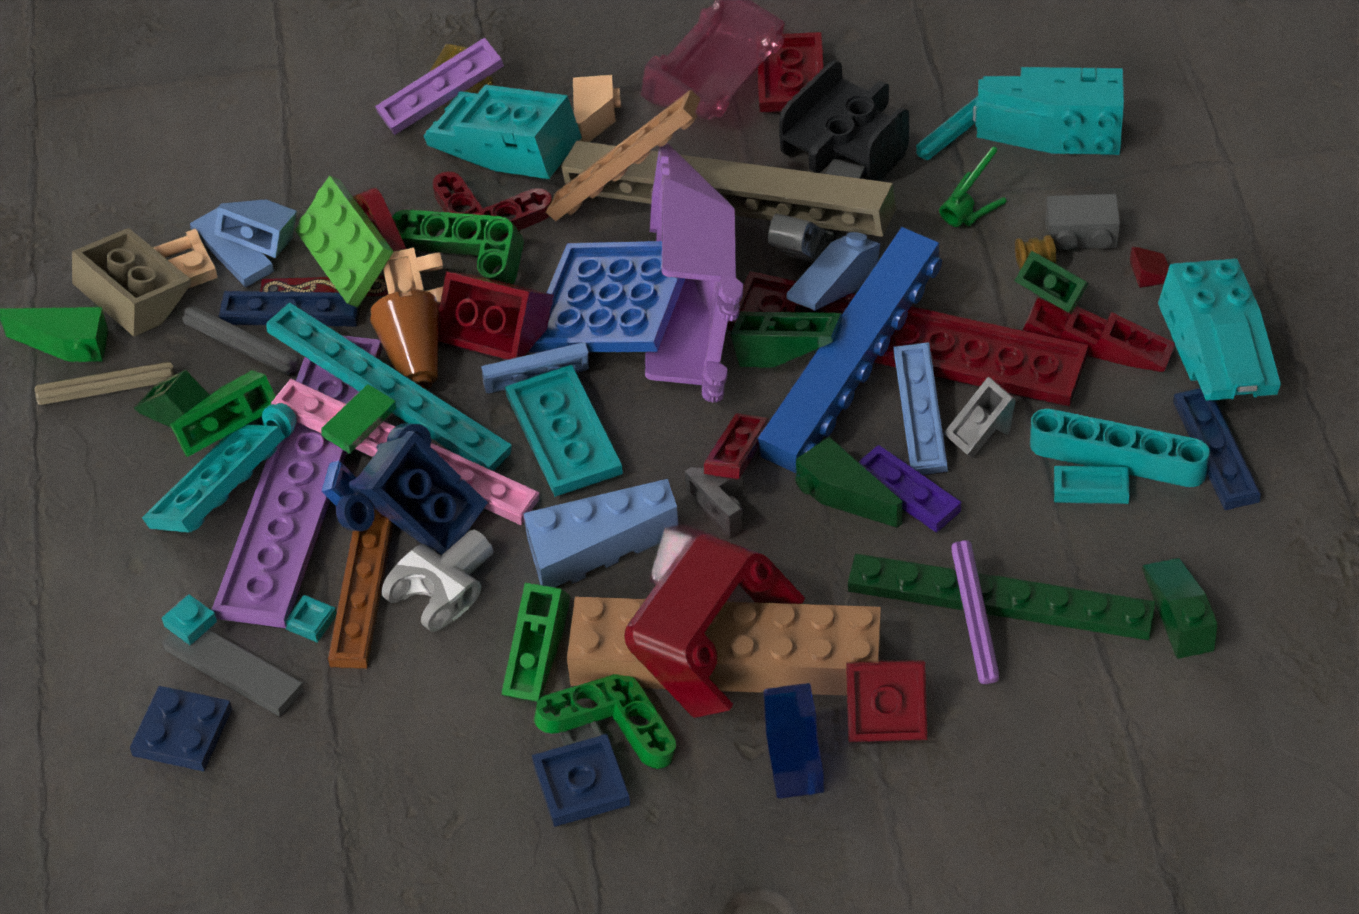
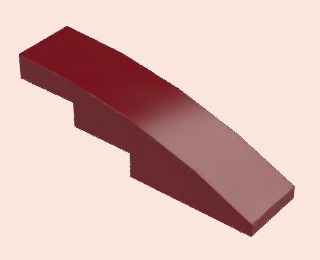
(1108, 340)

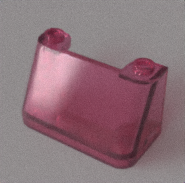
(714, 56)

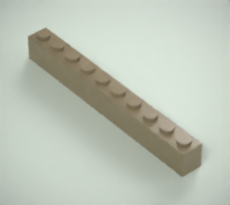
(759, 190)

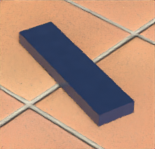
(260, 307)
(1226, 464)

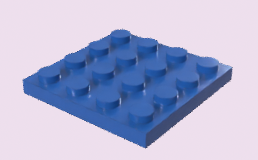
(610, 298)

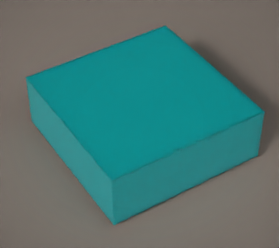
(310, 618)

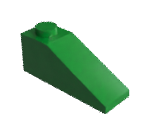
(66, 333)
(223, 412)
(535, 641)

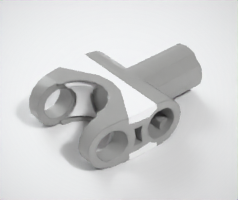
(441, 578)

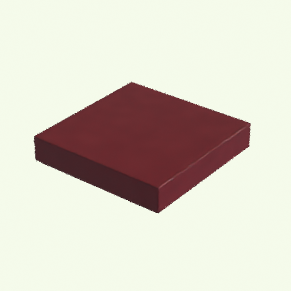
(886, 700)

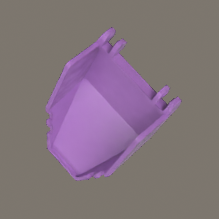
(700, 247)

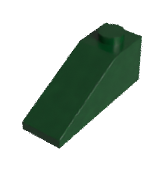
(778, 337)
(845, 484)
(1182, 607)

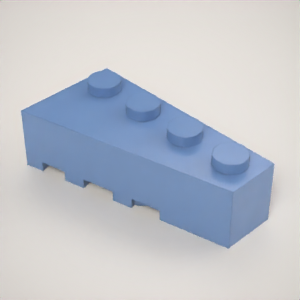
(597, 530)

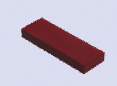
(735, 446)

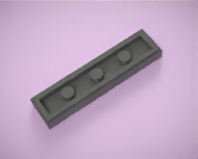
(238, 670)

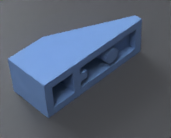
(836, 271)

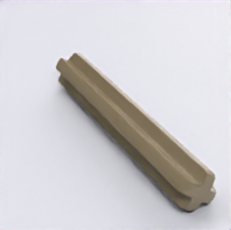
(103, 383)

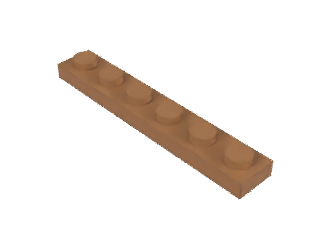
(631, 150)

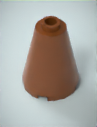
(409, 334)

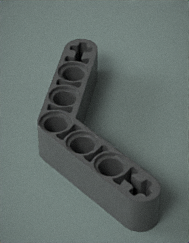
(803, 238)

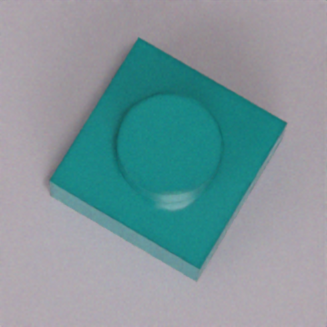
(189, 619)

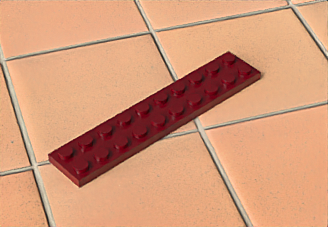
(959, 346)

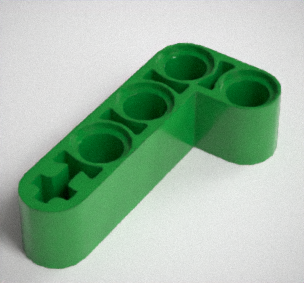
(454, 239)

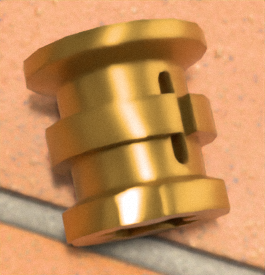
(1042, 247)

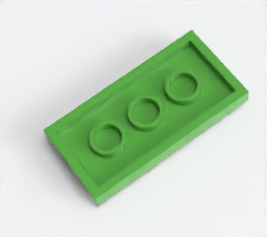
(343, 241)

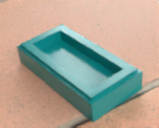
(1091, 484)

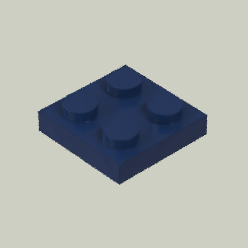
(181, 728)
(580, 780)

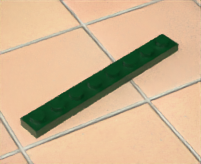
(1004, 597)

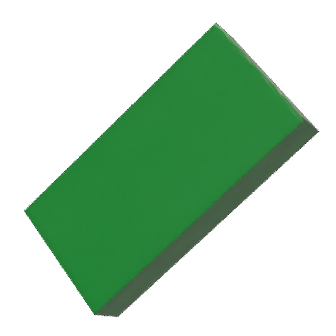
(358, 418)

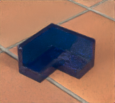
(793, 740)

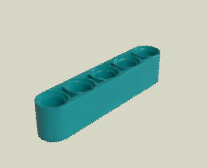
(1113, 444)

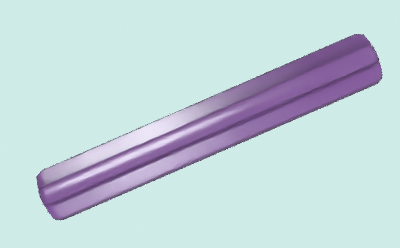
(975, 612)

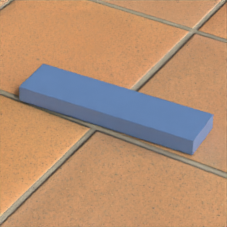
(920, 408)

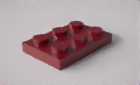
(789, 70)

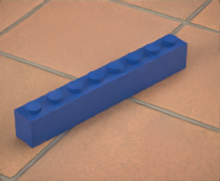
(863, 334)

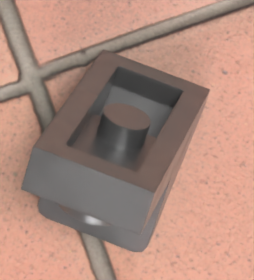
(985, 412)
(717, 498)

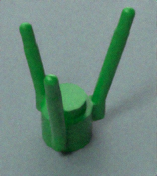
(960, 204)

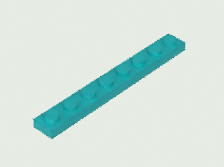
(413, 402)

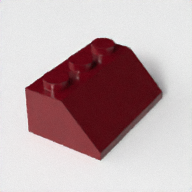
(491, 315)

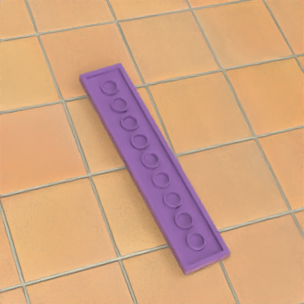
(284, 515)

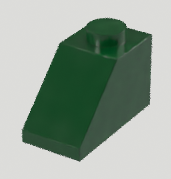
(1051, 282)
(172, 398)

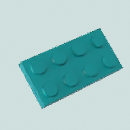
(563, 430)
(213, 478)

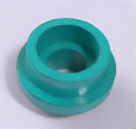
(280, 416)

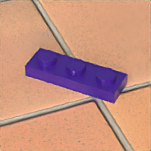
(918, 494)

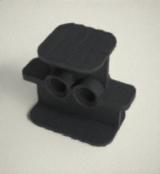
(844, 121)

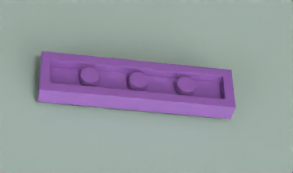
(439, 86)

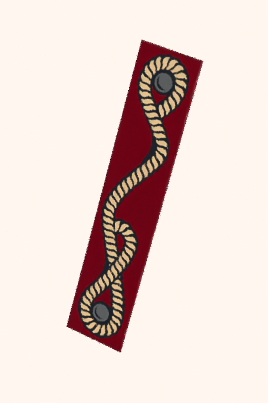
(316, 284)

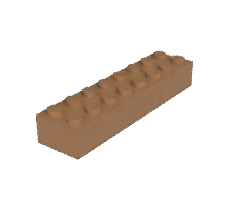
(754, 642)

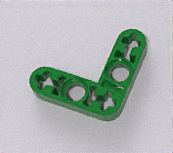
(608, 705)

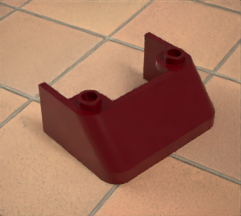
(673, 618)

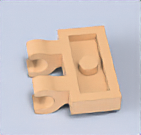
(404, 271)

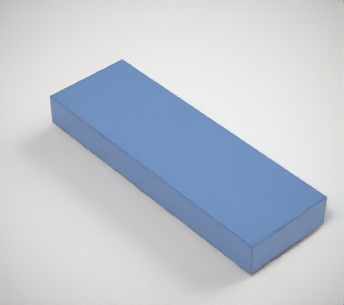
(241, 261)
(511, 371)

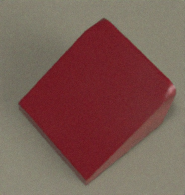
(1148, 266)

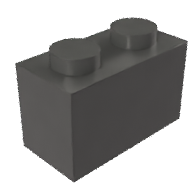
(1083, 221)

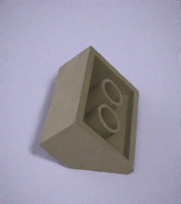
(129, 280)

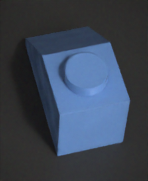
(256, 225)

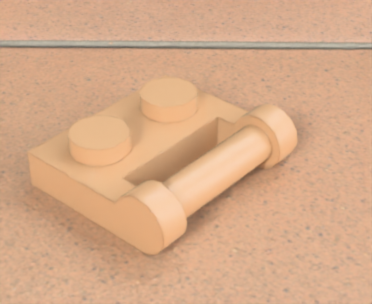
(193, 264)

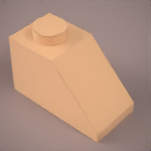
(594, 104)

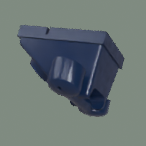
(413, 491)

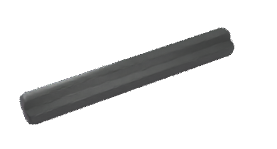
(240, 340)

